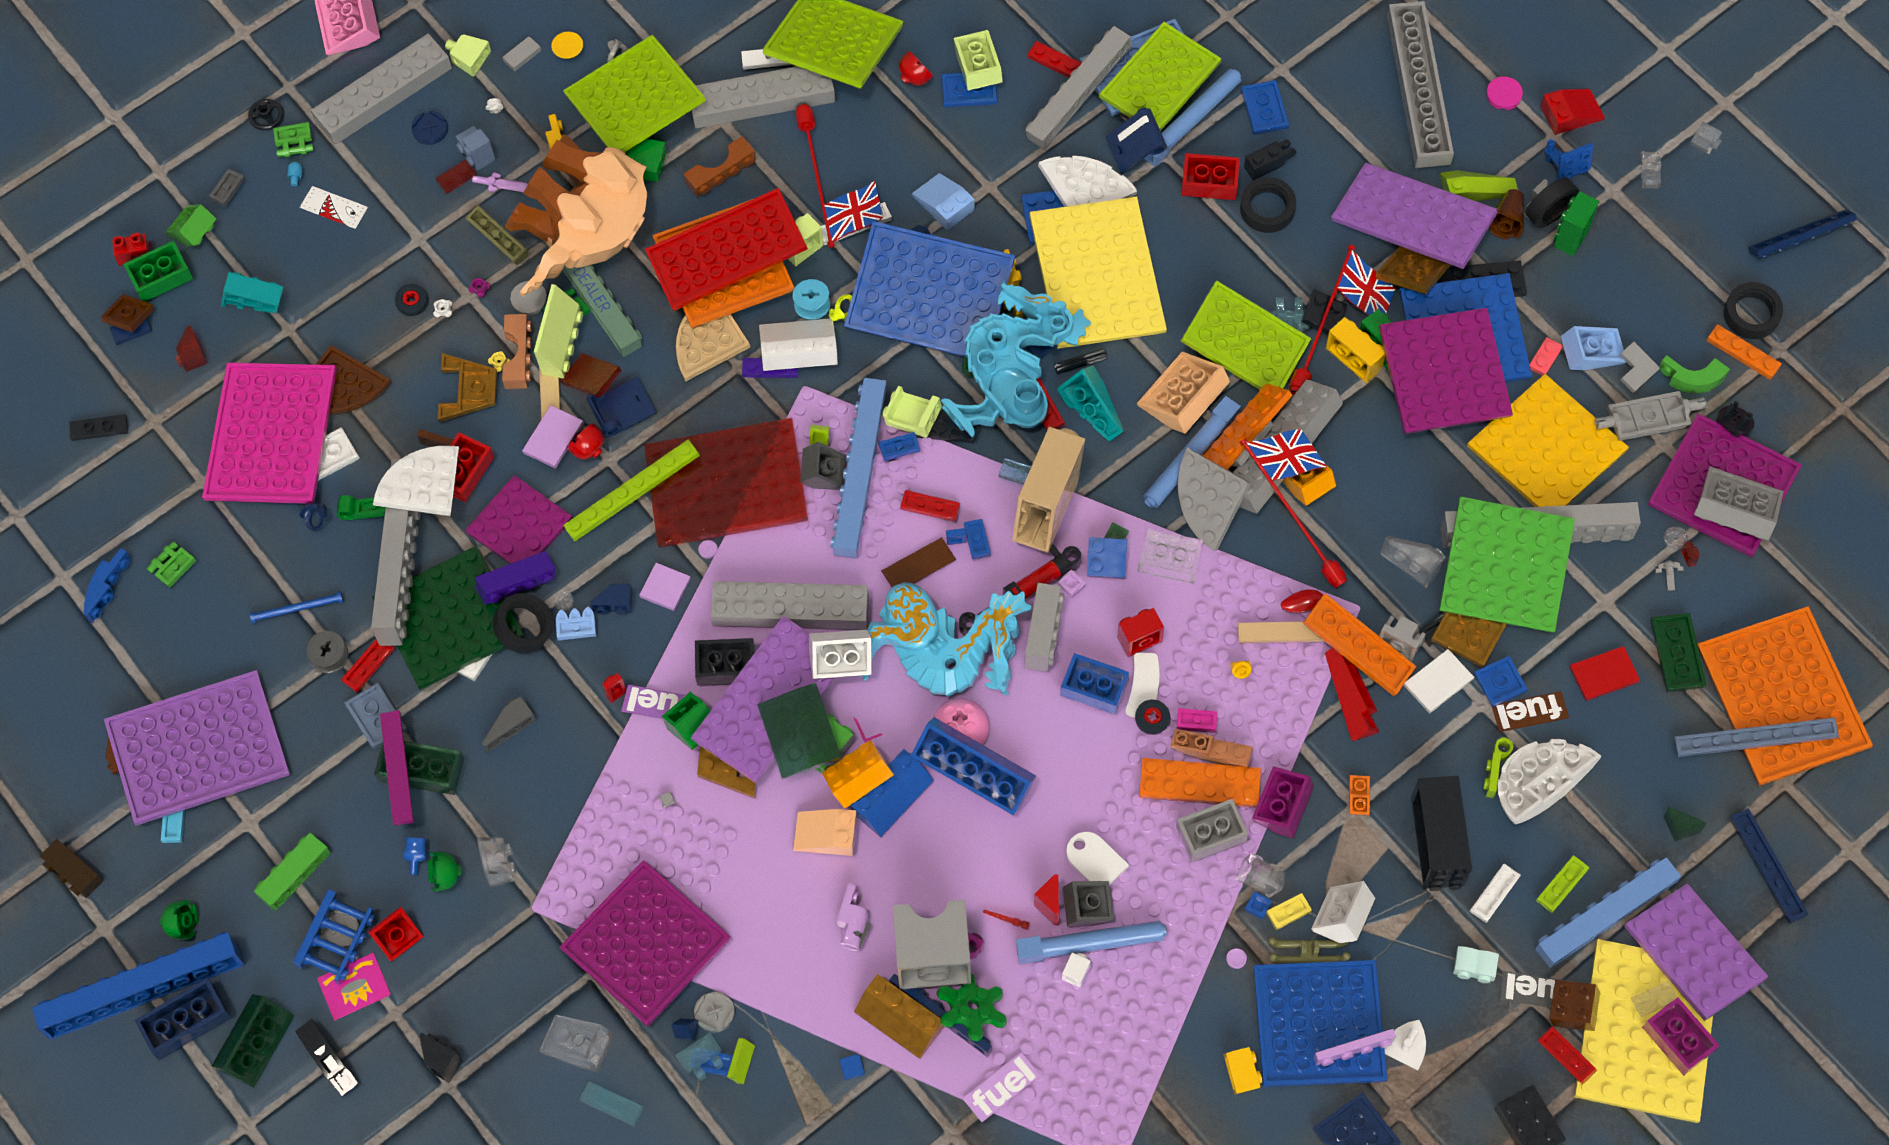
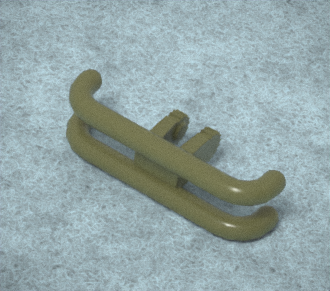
(1308, 951)

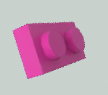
(1196, 720)

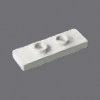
(1495, 893)

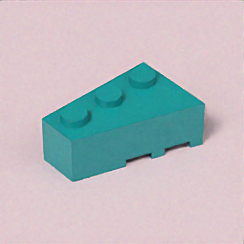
(251, 293)

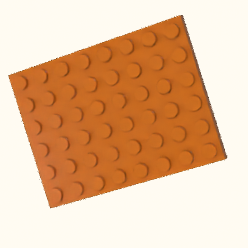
(1782, 676)

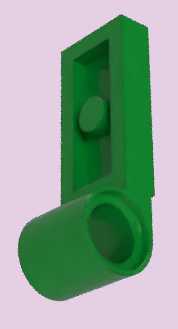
(352, 509)

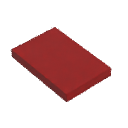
(1604, 673)

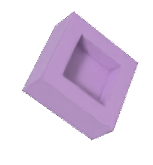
(1071, 583)

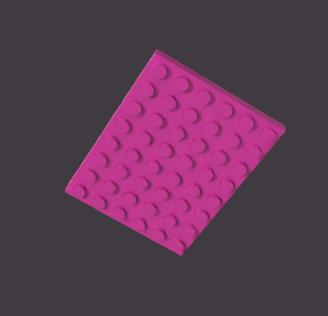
(270, 433)

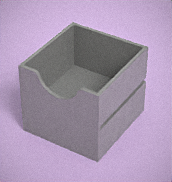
(932, 949)

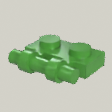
(291, 135)
(174, 567)

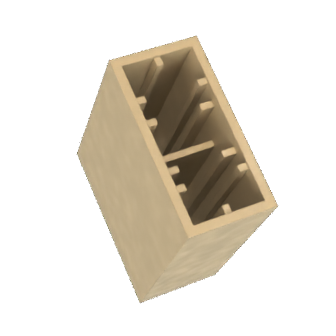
(1048, 489)

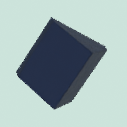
(685, 1028)

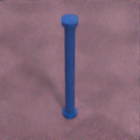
(296, 607)

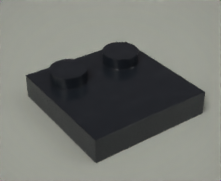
(1316, 308)

